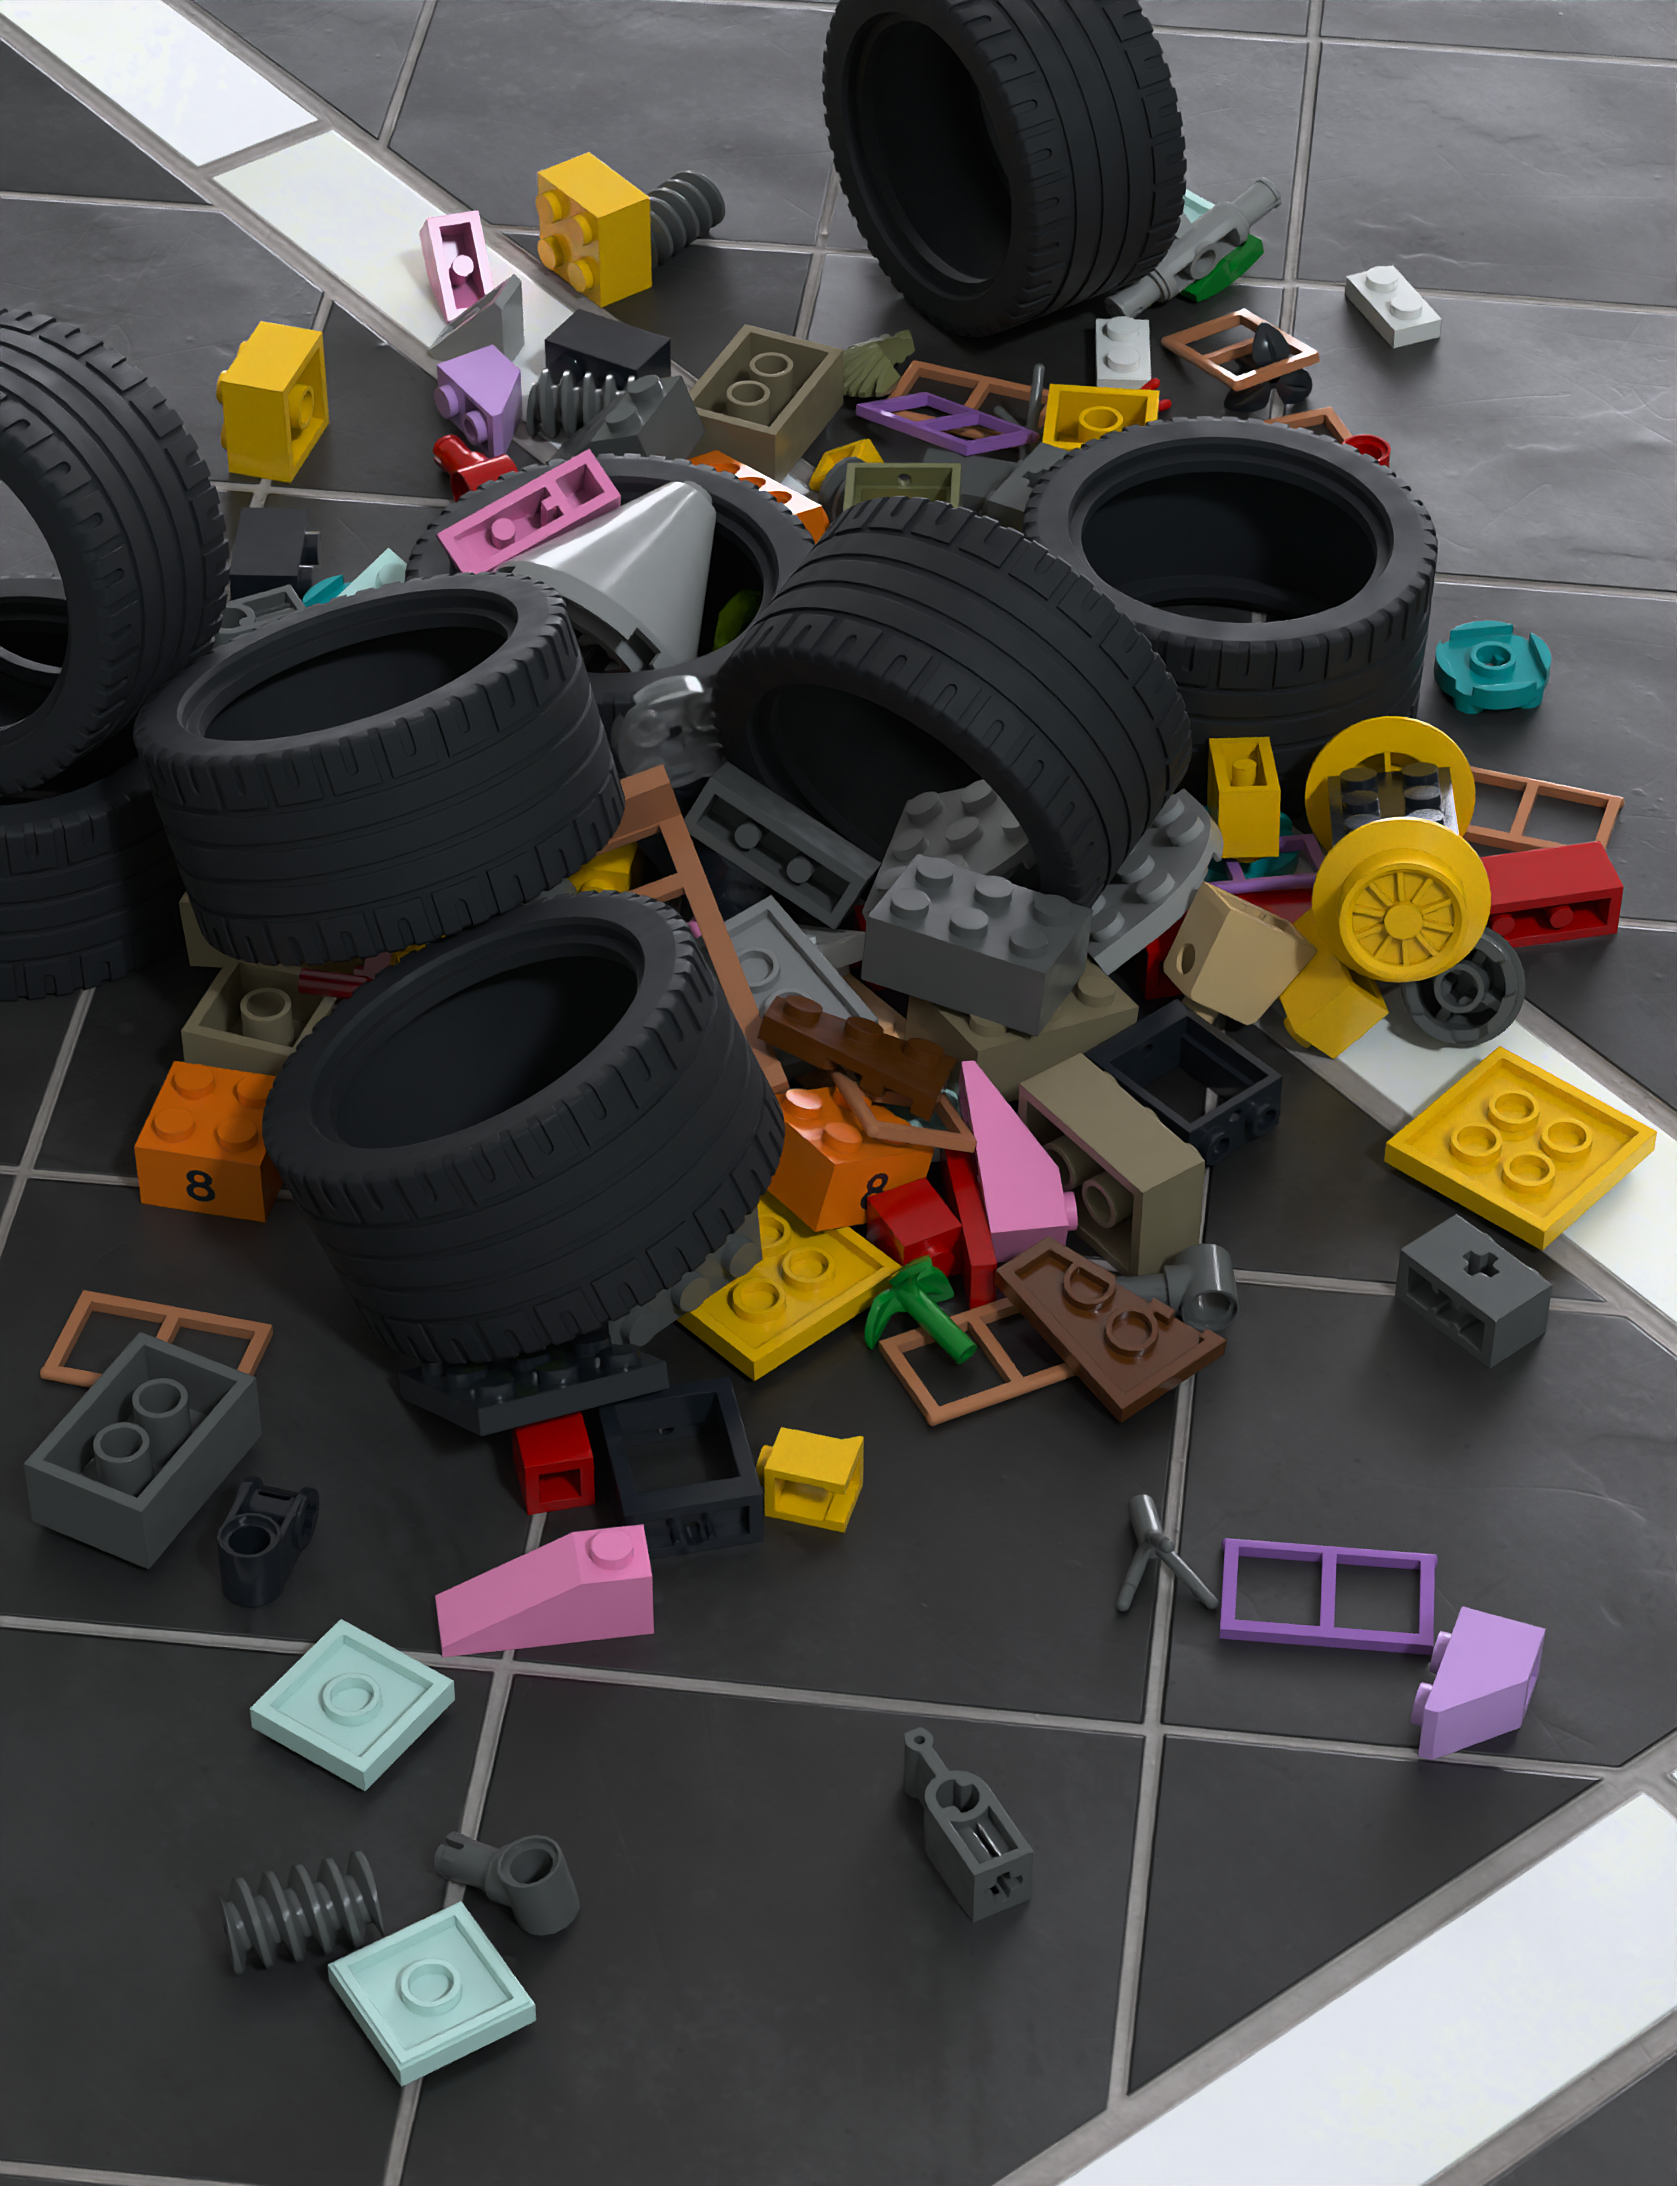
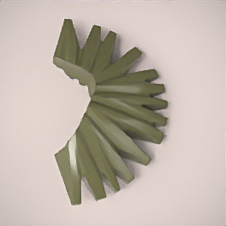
(870, 364)

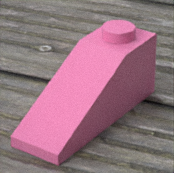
(531, 515)
(1013, 1171)
(558, 1594)

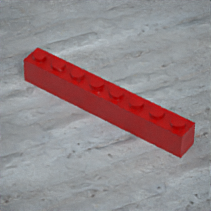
(1534, 901)

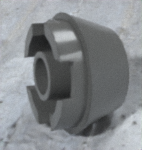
(1473, 997)

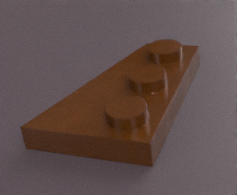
(878, 1060)
(1104, 1333)

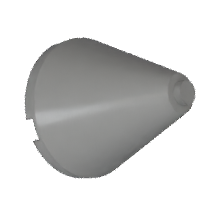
(632, 578)

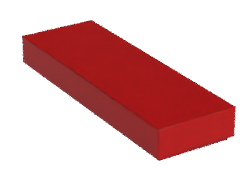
(964, 1199)

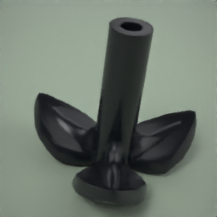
(1268, 348)

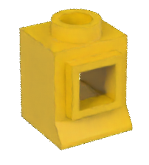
(811, 1478)

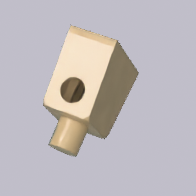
(1234, 956)

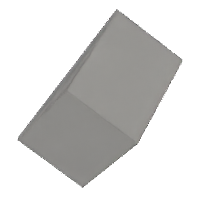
(489, 321)

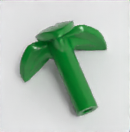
(916, 1291)

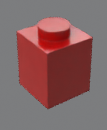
(913, 1224)
(554, 1464)

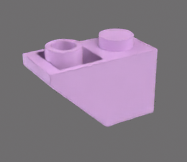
(481, 397)
(1480, 1682)

